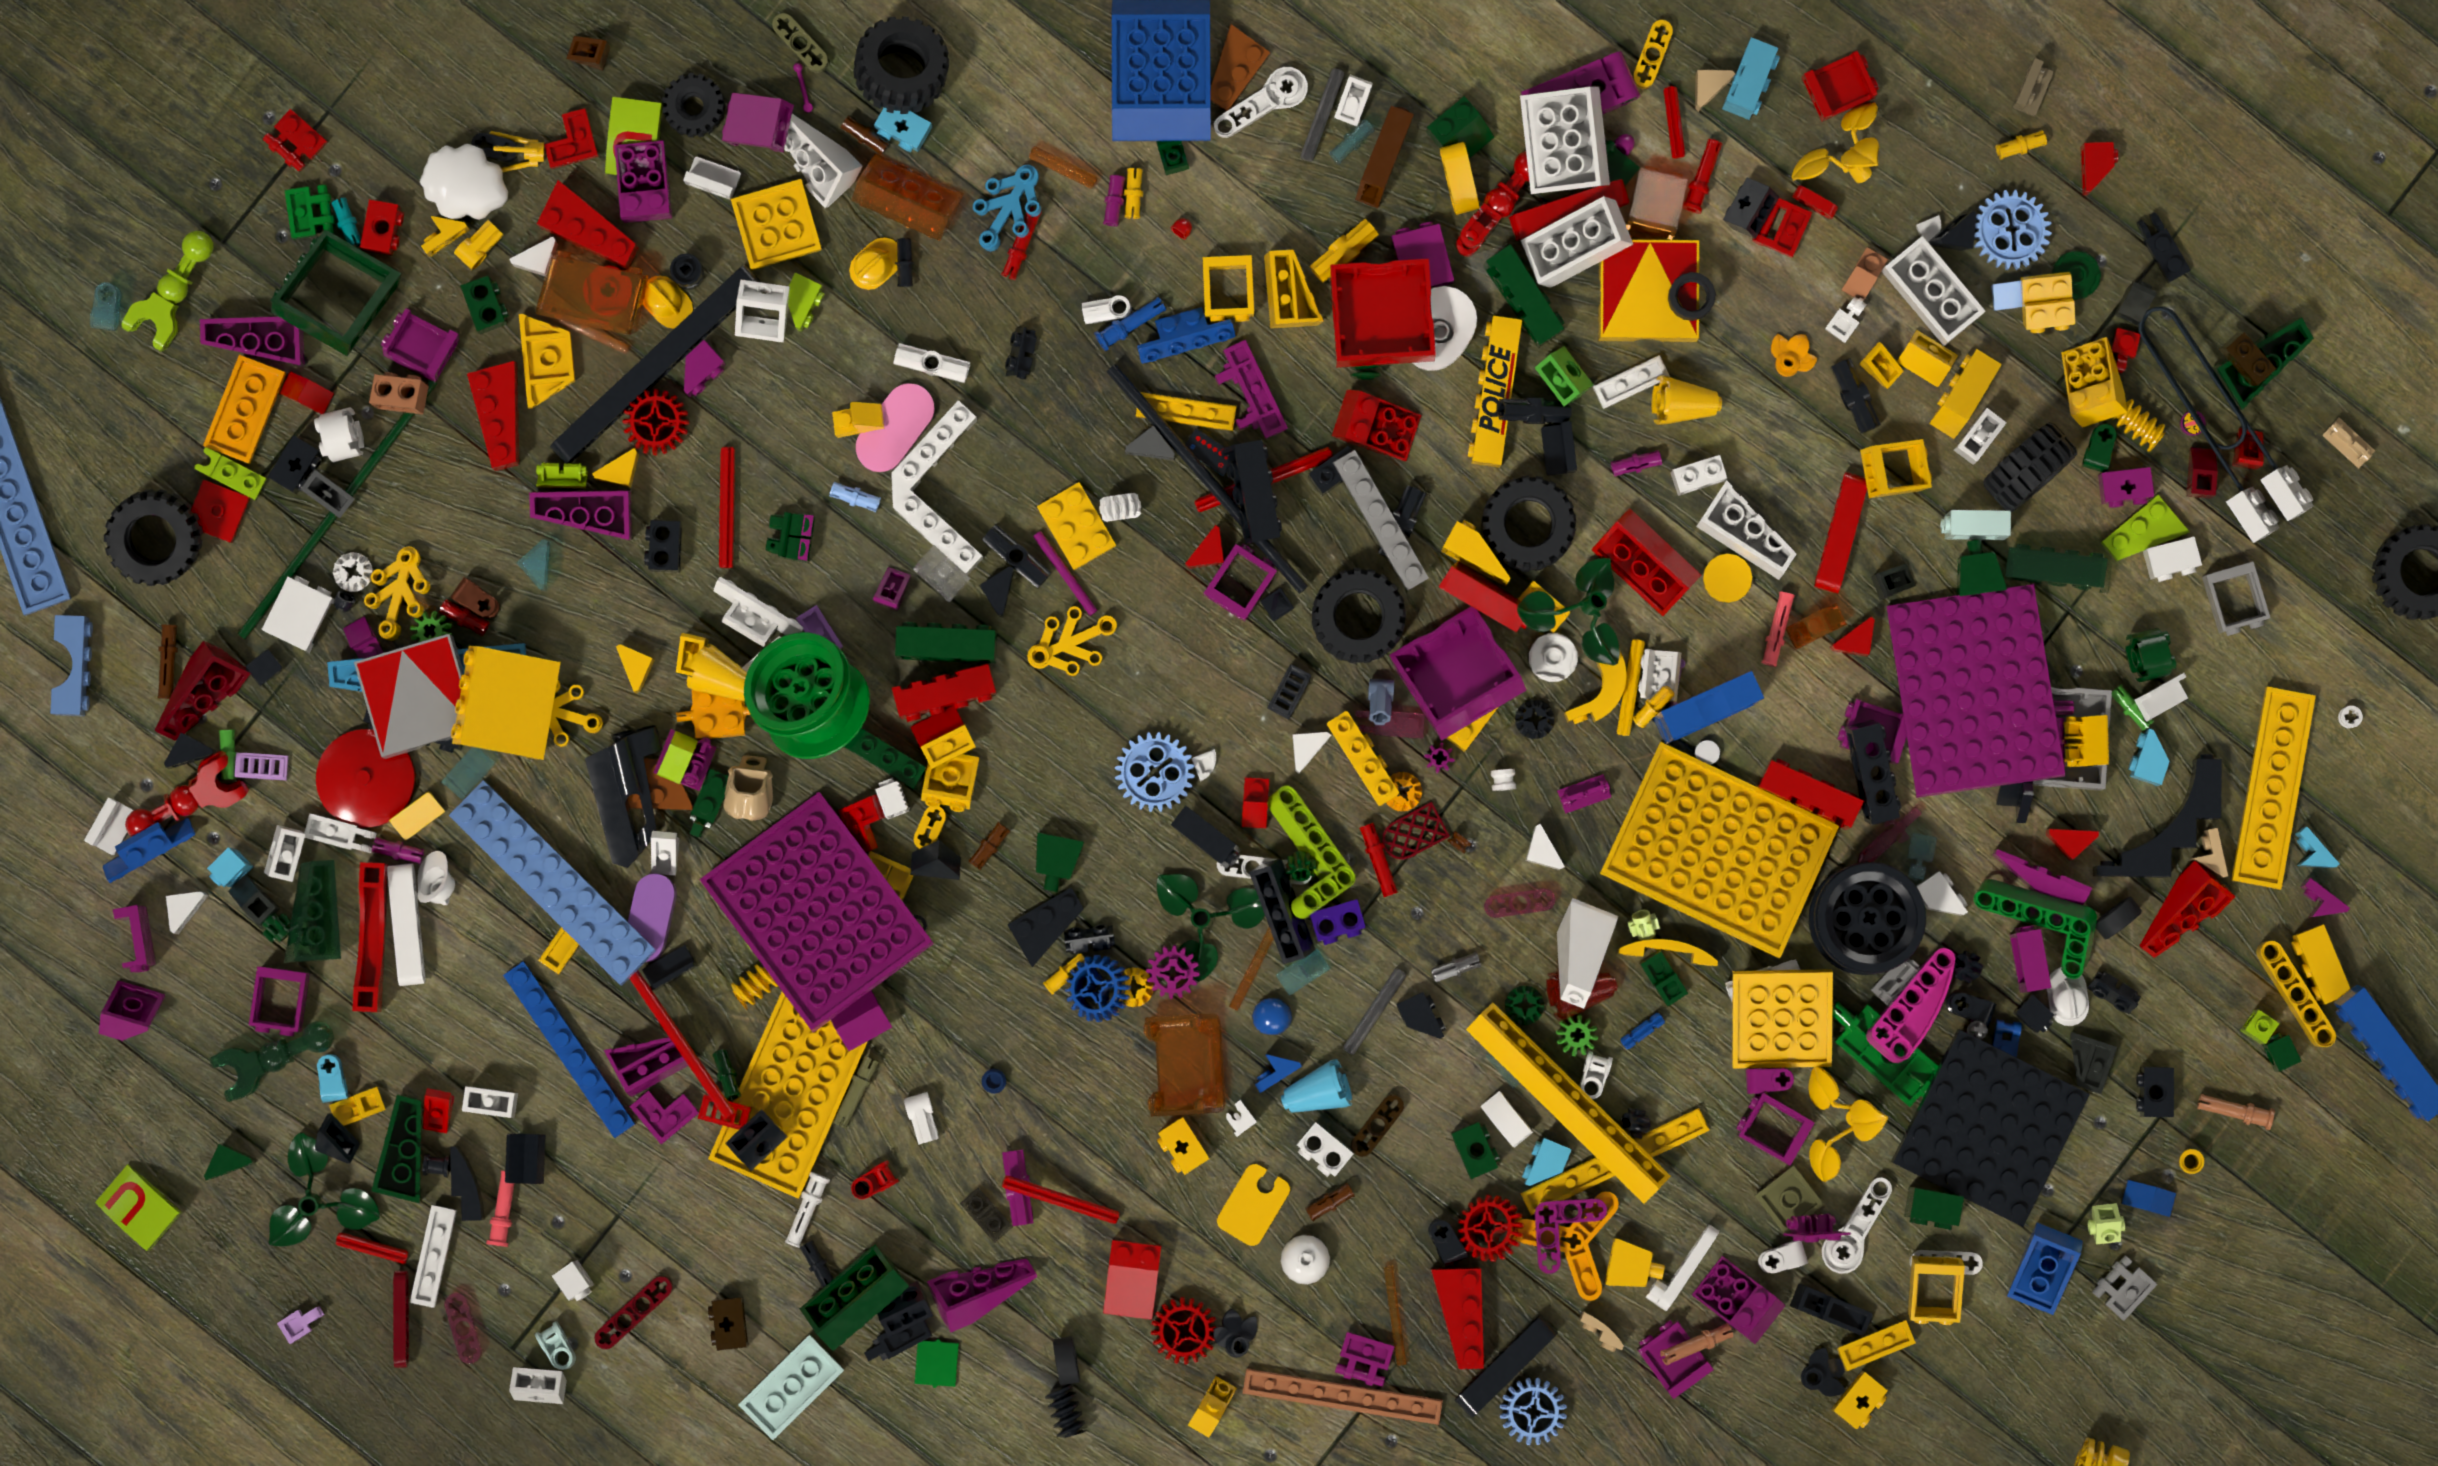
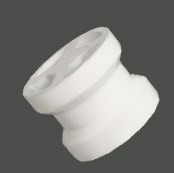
(1503, 779)

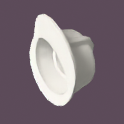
(434, 880)
(2068, 998)

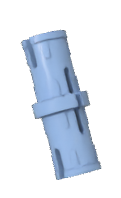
(855, 496)

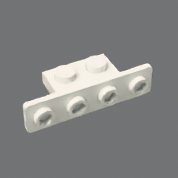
(752, 616)

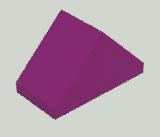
(892, 589)

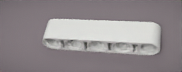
(406, 924)

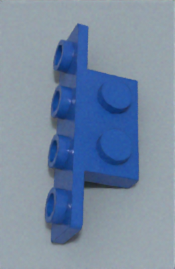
(1184, 333)
(145, 847)

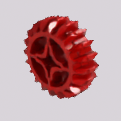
(667, 422)
(1490, 1217)
(1203, 1342)

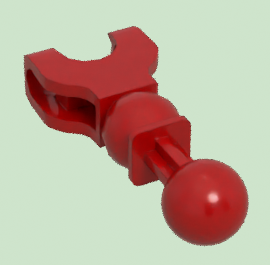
(1497, 205)
(185, 799)

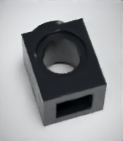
(2034, 1014)

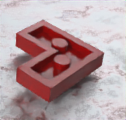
(578, 145)
(858, 818)

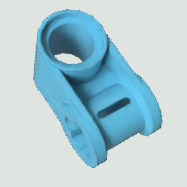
(333, 1083)

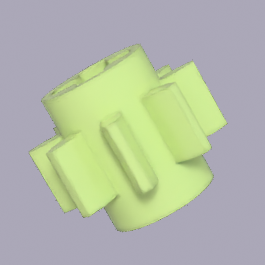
(1643, 925)

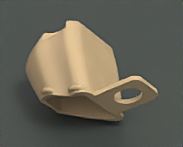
(749, 790)

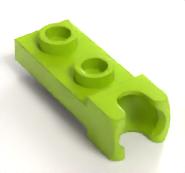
(232, 474)

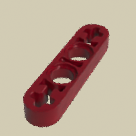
(635, 1314)
(401, 1319)

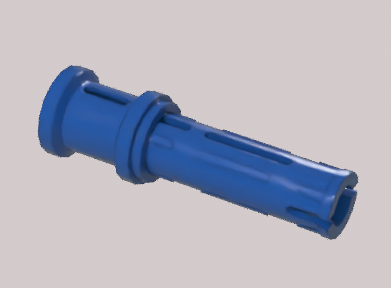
(1120, 329)

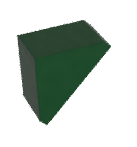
(227, 1160)

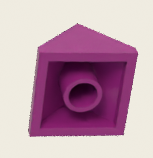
(861, 1021)

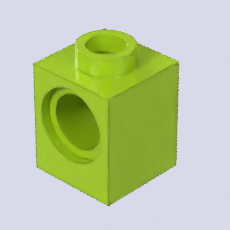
(2259, 1026)

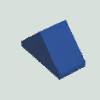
(2148, 1198)

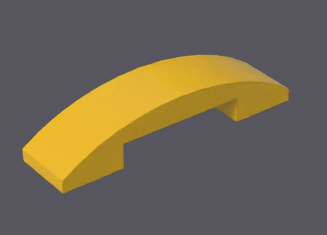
(1698, 956)

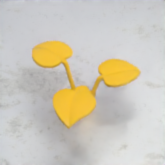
(1856, 160)
(1862, 1116)

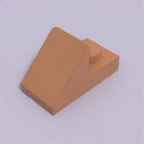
(1864, 274)

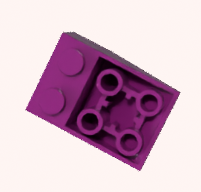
(643, 182)
(1738, 1300)

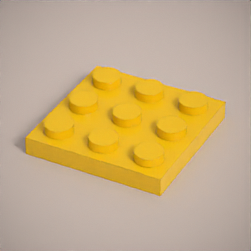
(776, 224)

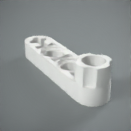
(1663, 1294)

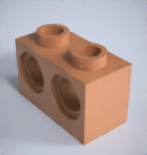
(397, 398)

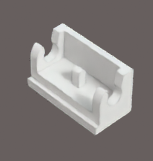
(1241, 1123)

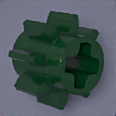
(1300, 866)
(276, 927)

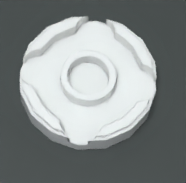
(1553, 657)

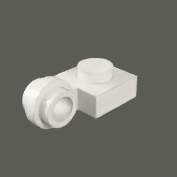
(1843, 324)

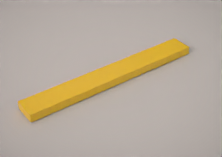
(1594, 1171)

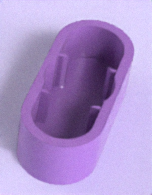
(653, 910)

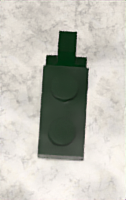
(708, 802)

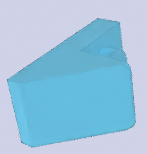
(2319, 854)

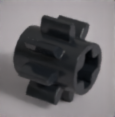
(1967, 966)
(1635, 1123)

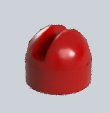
(1182, 228)

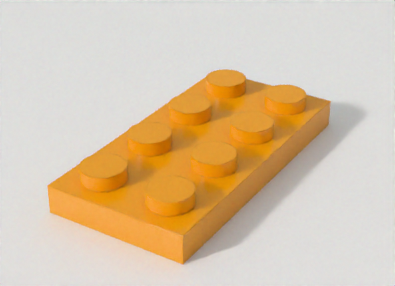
(244, 409)

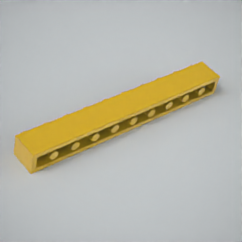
(1568, 1103)

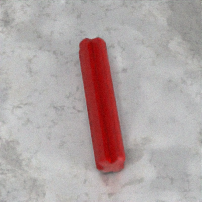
(1674, 122)
(372, 1248)

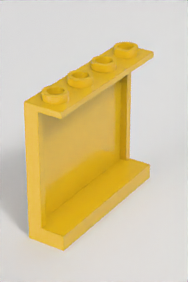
(505, 702)

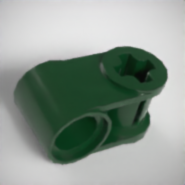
(2099, 453)

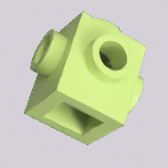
(2106, 1224)

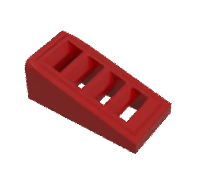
(746, 1111)

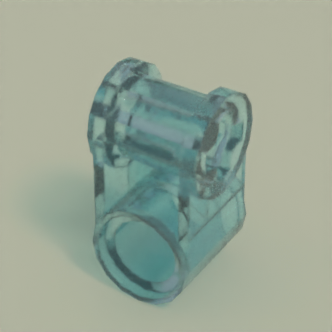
(105, 310)

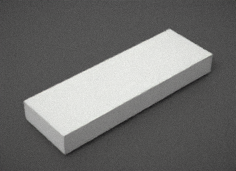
(1630, 382)

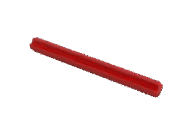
(1278, 474)

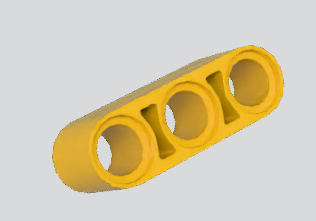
(1459, 178)

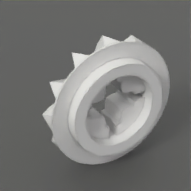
(355, 582)

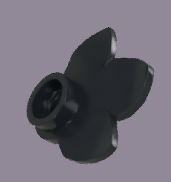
(1234, 1330)
(1827, 1372)

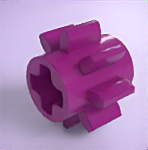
(1445, 754)

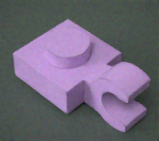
(297, 1324)

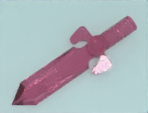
(1888, 837)

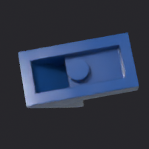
(1282, 1068)

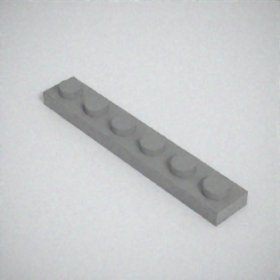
(1380, 520)

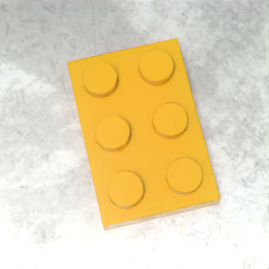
(1076, 526)

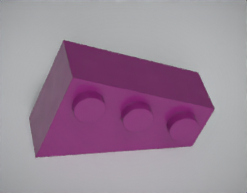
(645, 1064)

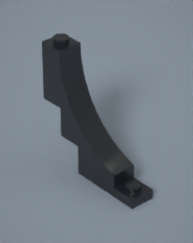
(2154, 856)

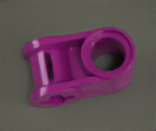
(1763, 1080)

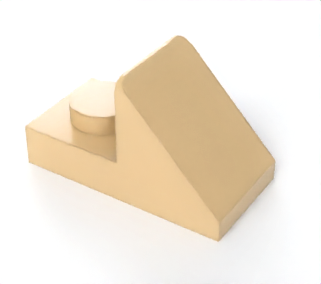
(2215, 860)

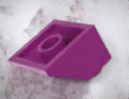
(129, 1011)

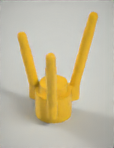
(533, 151)

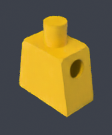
(1631, 1265)

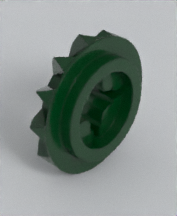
(1516, 1014)

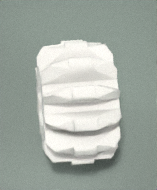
(1120, 507)

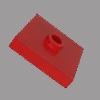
(219, 510)

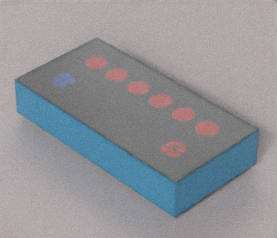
(1208, 451)

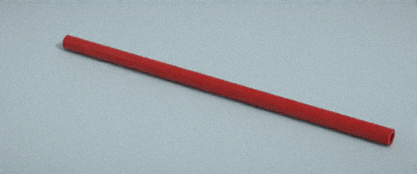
(682, 1045)

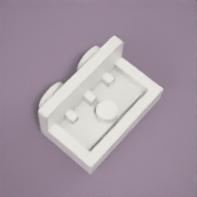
(1659, 670)

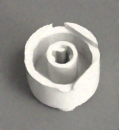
(339, 435)

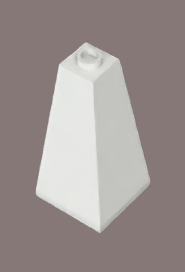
(1581, 949)

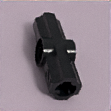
(1855, 396)
(1533, 411)
(1407, 511)
(1004, 545)

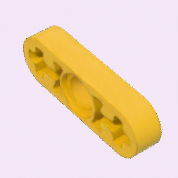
(1664, 40)

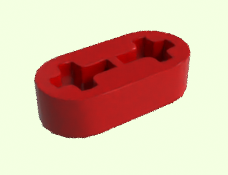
(1815, 202)

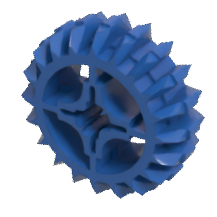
(1094, 979)

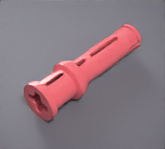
(501, 1221)

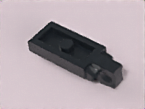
(891, 1346)

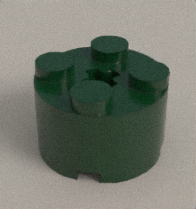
(2150, 654)

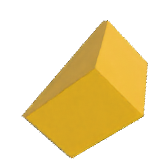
(1881, 365)
(620, 470)
(688, 650)
(636, 666)

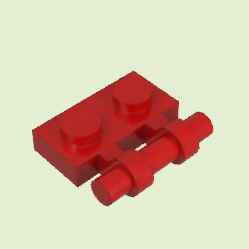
(299, 134)

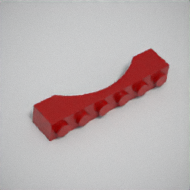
(372, 930)

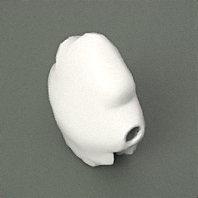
(463, 182)

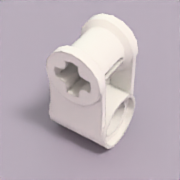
(1595, 1073)
(1787, 1257)

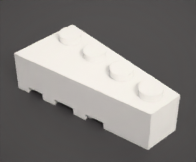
(1745, 532)

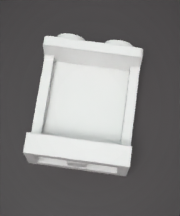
(298, 613)

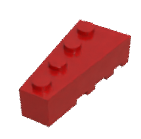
(581, 225)
(498, 413)
(944, 692)
(1810, 794)

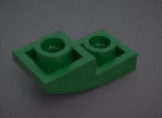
(1172, 156)

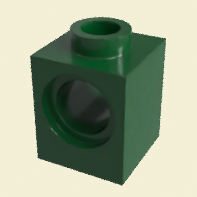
(2281, 1052)

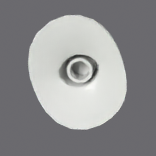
(1453, 326)

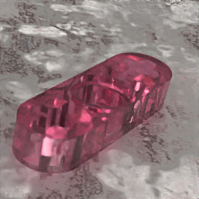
(1536, 894)
(469, 1319)

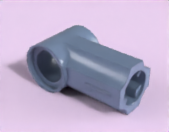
(1380, 697)

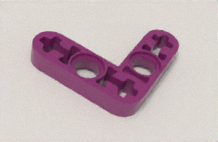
(1559, 1217)

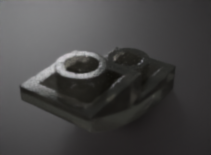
(986, 1215)

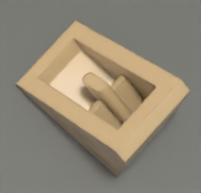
(1709, 84)

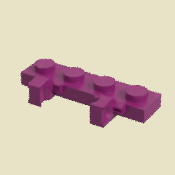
(1262, 408)

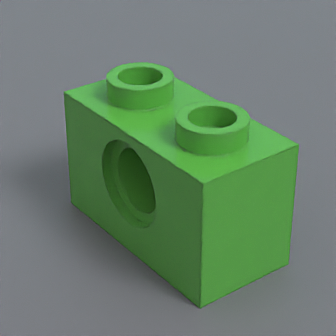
(1564, 376)

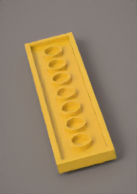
(2273, 788)

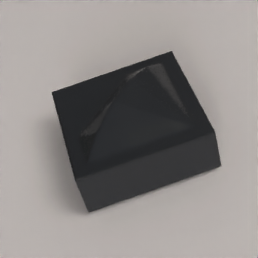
(1277, 605)

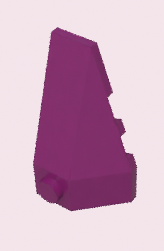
(2042, 880)
(971, 1295)

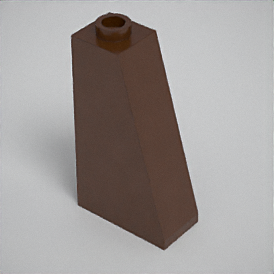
(1384, 156)

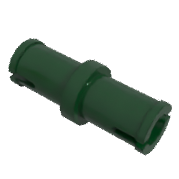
(726, 1074)

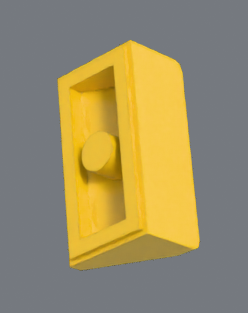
(417, 815)

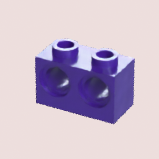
(1335, 915)

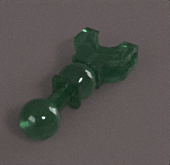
(270, 1058)

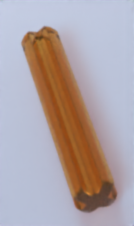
(1063, 167)

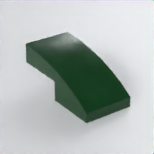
(1663, 978)

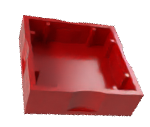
(1382, 313)

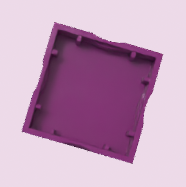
(1457, 673)

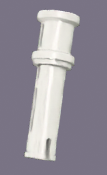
(811, 1198)

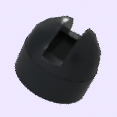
(344, 601)

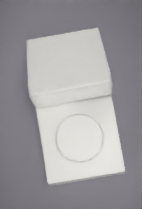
(1353, 100)
(664, 853)

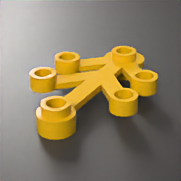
(398, 590)
(1067, 643)
(570, 716)

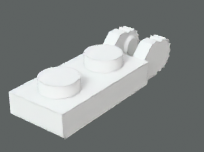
(336, 833)

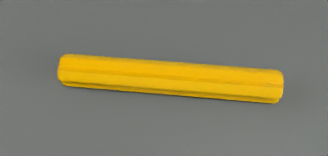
(1631, 687)

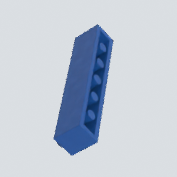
(2390, 1051)

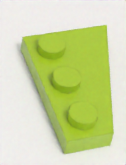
(2144, 530)

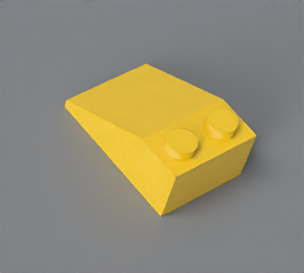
(1470, 548)

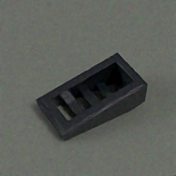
(1299, 673)

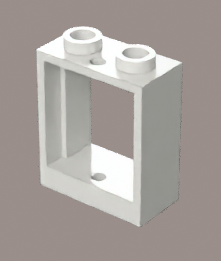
(774, 299)

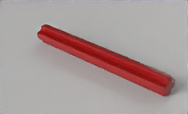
(726, 519)
(1060, 1199)

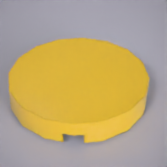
(1727, 578)

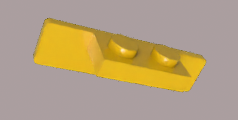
(1365, 762)

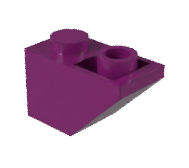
(700, 366)

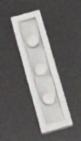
(433, 1256)

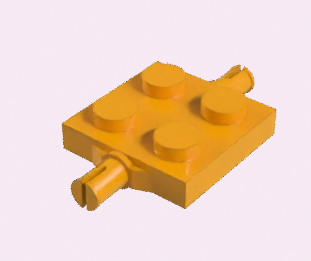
(715, 716)

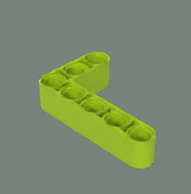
(1320, 848)

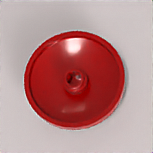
(362, 785)

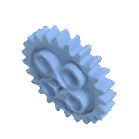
(2033, 227)
(1169, 789)

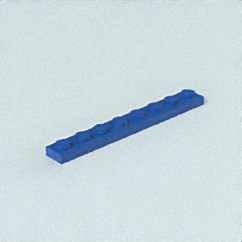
(569, 1049)

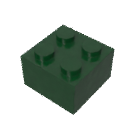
(1933, 1206)

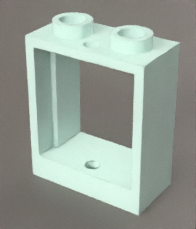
(1976, 525)

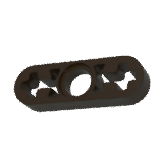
(1394, 1115)

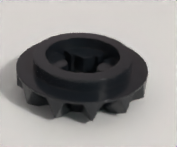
(1527, 728)

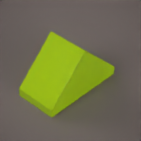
(677, 757)

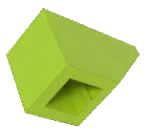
(802, 299)

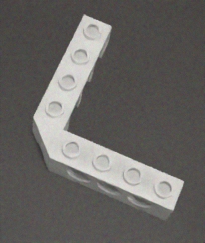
(907, 478)

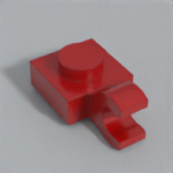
(2124, 346)

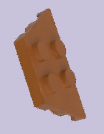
(663, 792)

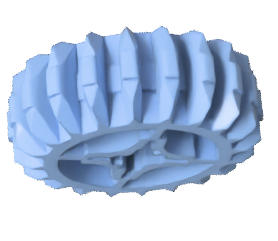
(1536, 1389)

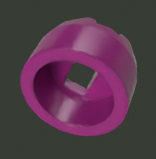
(1625, 143)

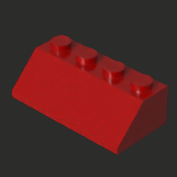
(1646, 562)

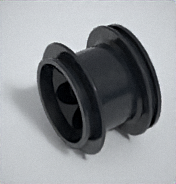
(1833, 939)

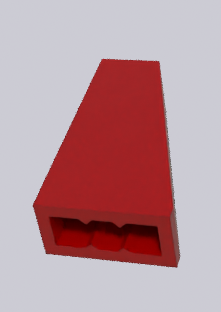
(1482, 595)

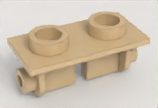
(2348, 443)

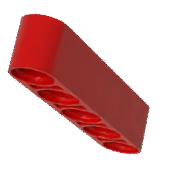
(1537, 218)
(1841, 533)

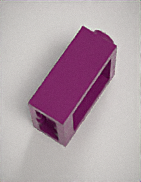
(1225, 602)
(2030, 959)
(264, 1026)
(1796, 1141)

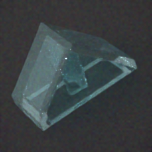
(536, 564)
(1303, 972)

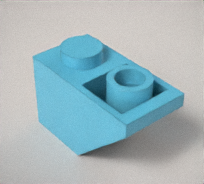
(2151, 760)
(1548, 1161)

